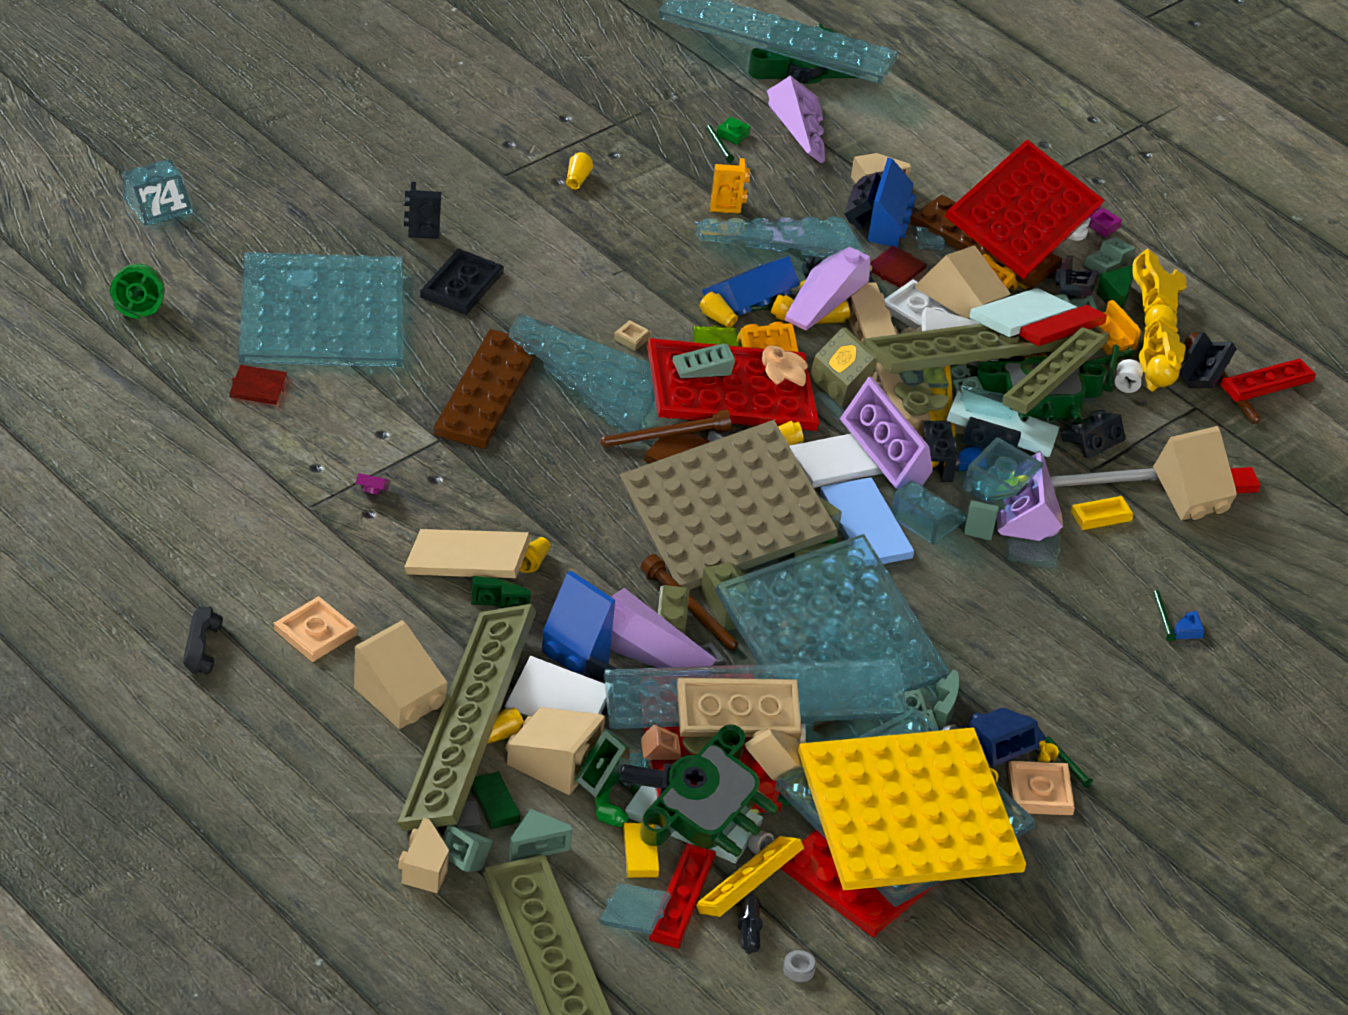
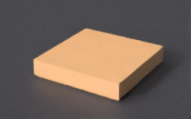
(315, 629)
(1041, 787)

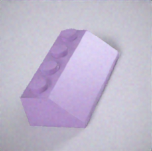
(887, 436)

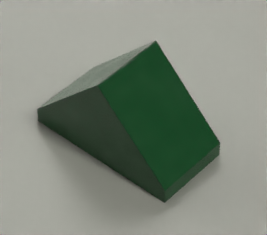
(1116, 285)
(603, 764)

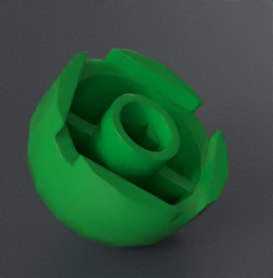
(137, 290)

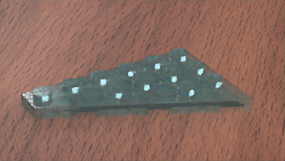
(810, 235)
(608, 379)

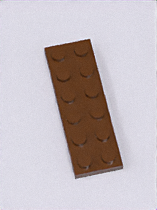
(933, 218)
(485, 391)

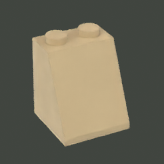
(963, 282)
(1196, 474)
(398, 675)
(555, 745)

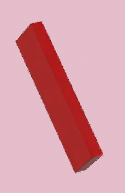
(1062, 325)
(1268, 380)
(685, 893)

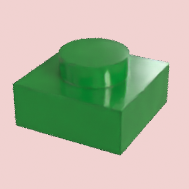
(733, 130)

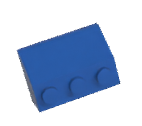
(892, 206)
(757, 285)

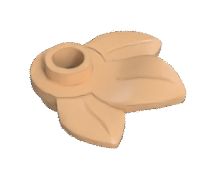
(784, 365)

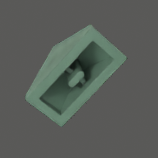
(981, 520)
(539, 836)
(466, 848)

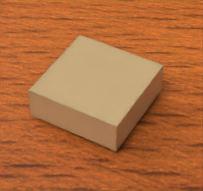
(632, 335)

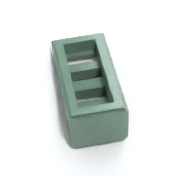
(713, 362)

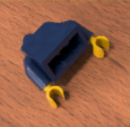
(1009, 735)

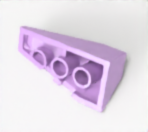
(800, 113)
(829, 286)
(1033, 510)
(650, 638)

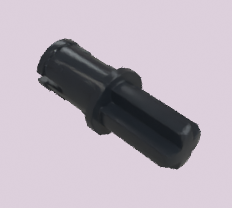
(750, 923)

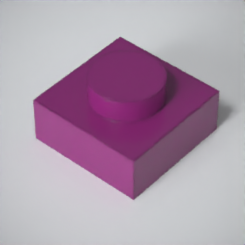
(1104, 222)
(372, 484)

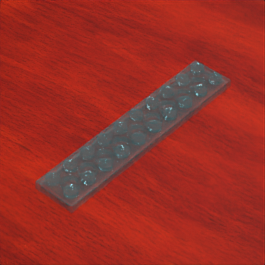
(782, 36)
(825, 690)

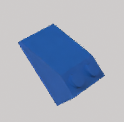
(579, 624)

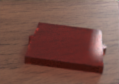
(897, 266)
(258, 384)

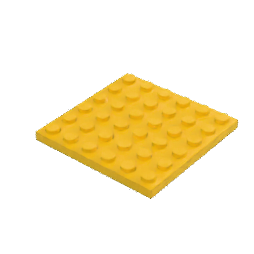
(910, 808)

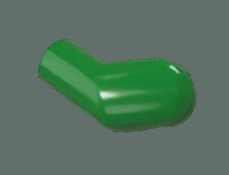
(609, 813)

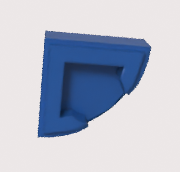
(967, 456)
(1189, 626)

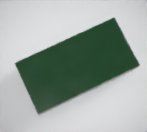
(495, 800)

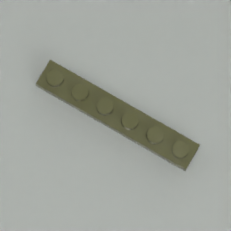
(1053, 370)

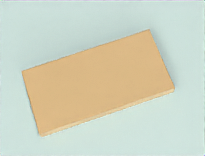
(467, 553)
(749, 703)

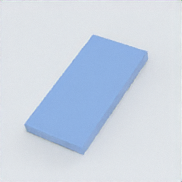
(868, 514)

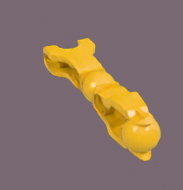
(1162, 345)

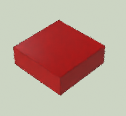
(1245, 480)

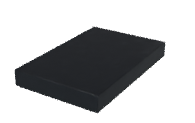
(462, 281)

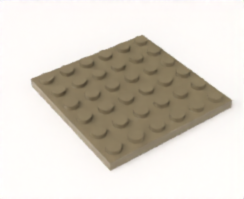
(728, 503)

